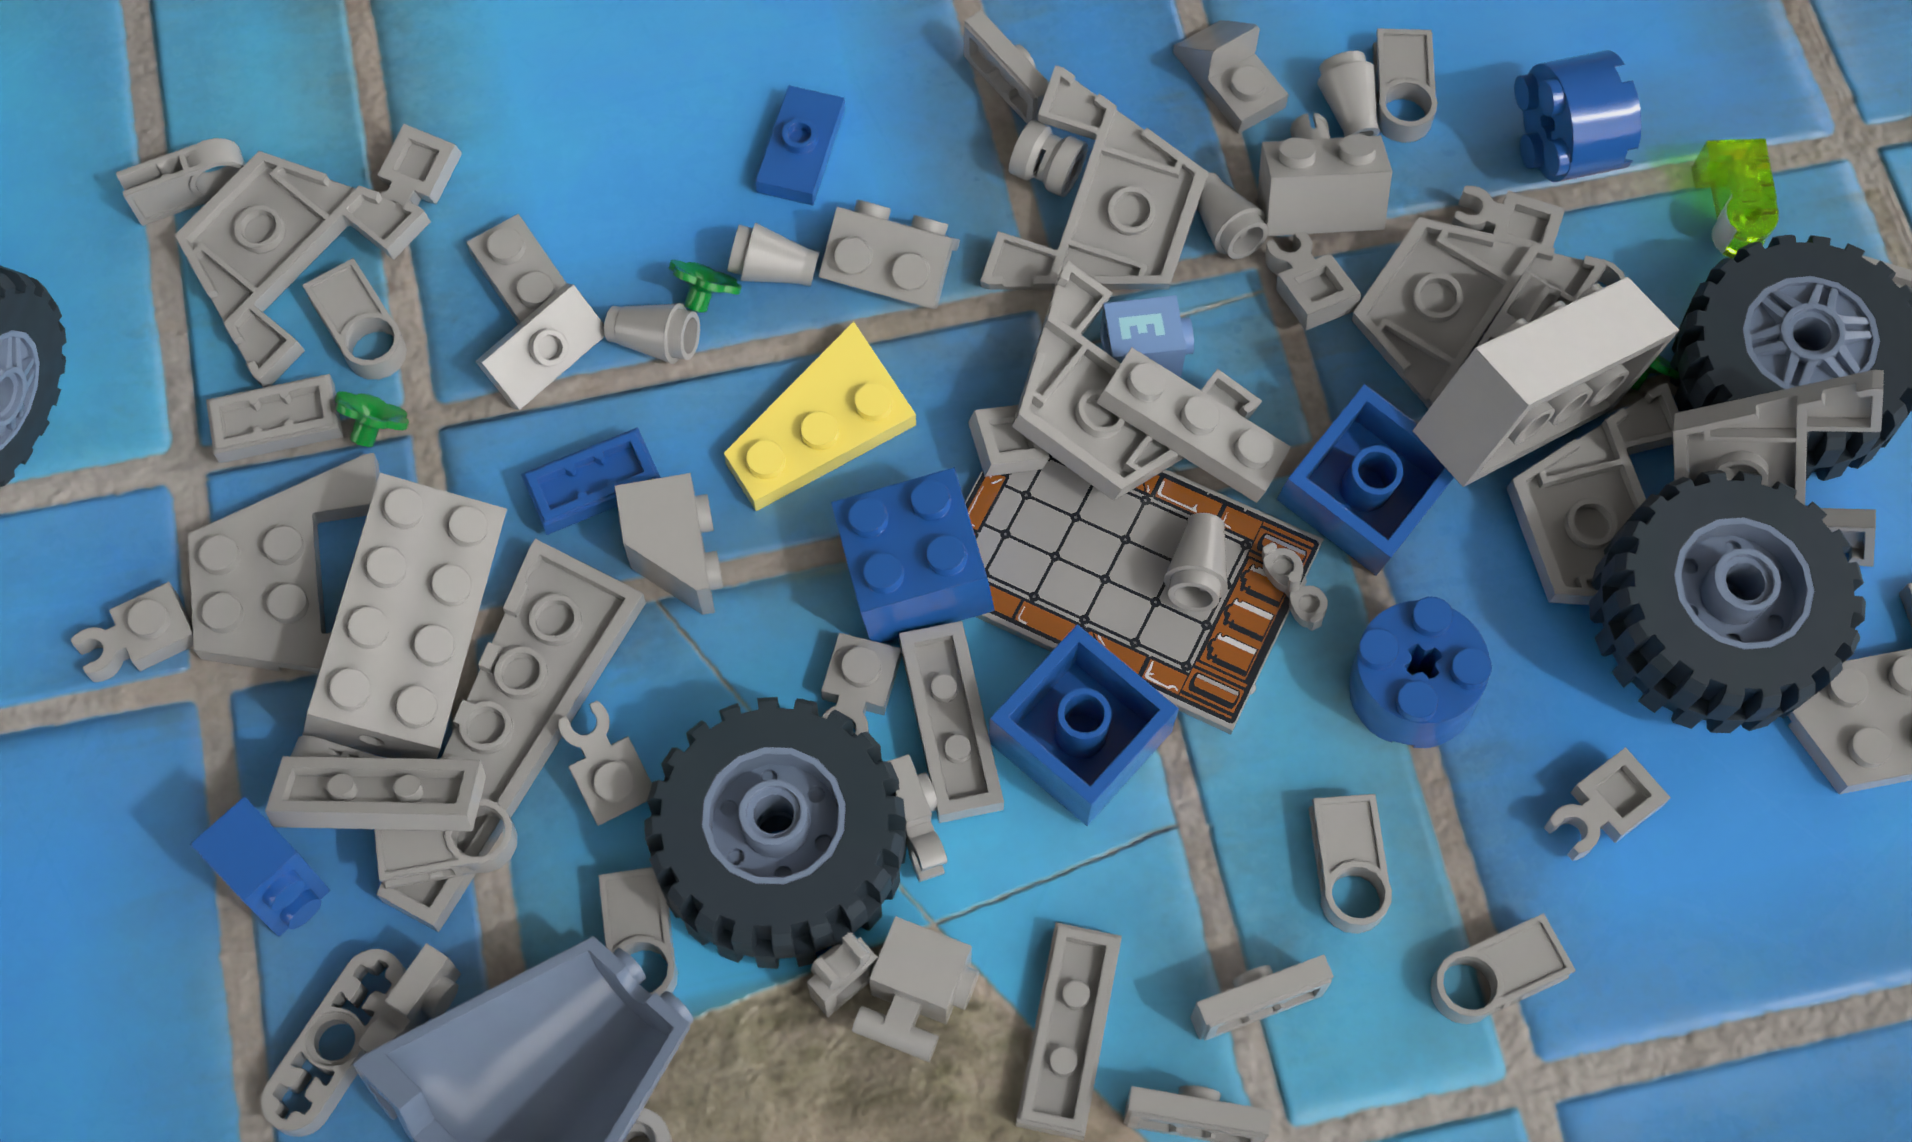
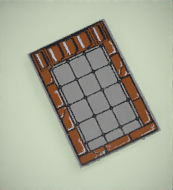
(1075, 557)

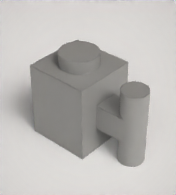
(917, 975)

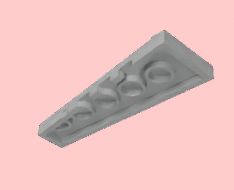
(541, 666)

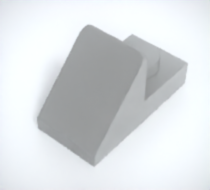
(1231, 73)

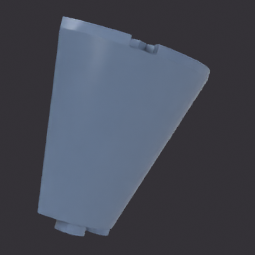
(536, 1058)

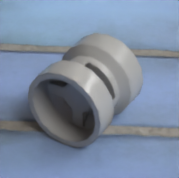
(1048, 158)

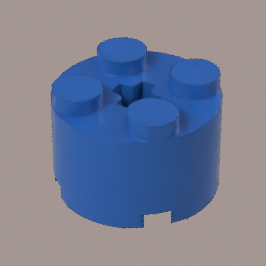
(1578, 116)
(1448, 668)

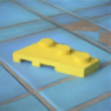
(820, 422)

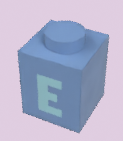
(1151, 328)

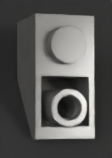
(664, 538)

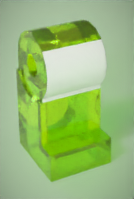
(1740, 189)

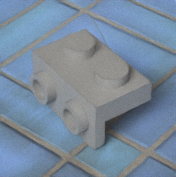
(888, 255)

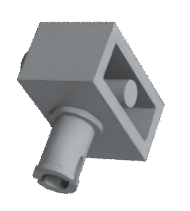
(1323, 181)

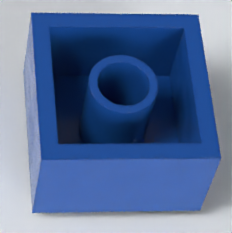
(1366, 481)
(913, 556)
(1082, 724)

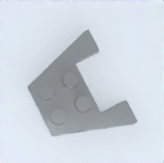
(1128, 208)
(266, 233)
(1445, 294)
(1067, 380)
(1770, 439)
(1586, 493)
(261, 572)
(1862, 720)

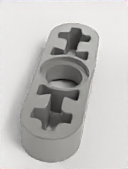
(330, 1012)

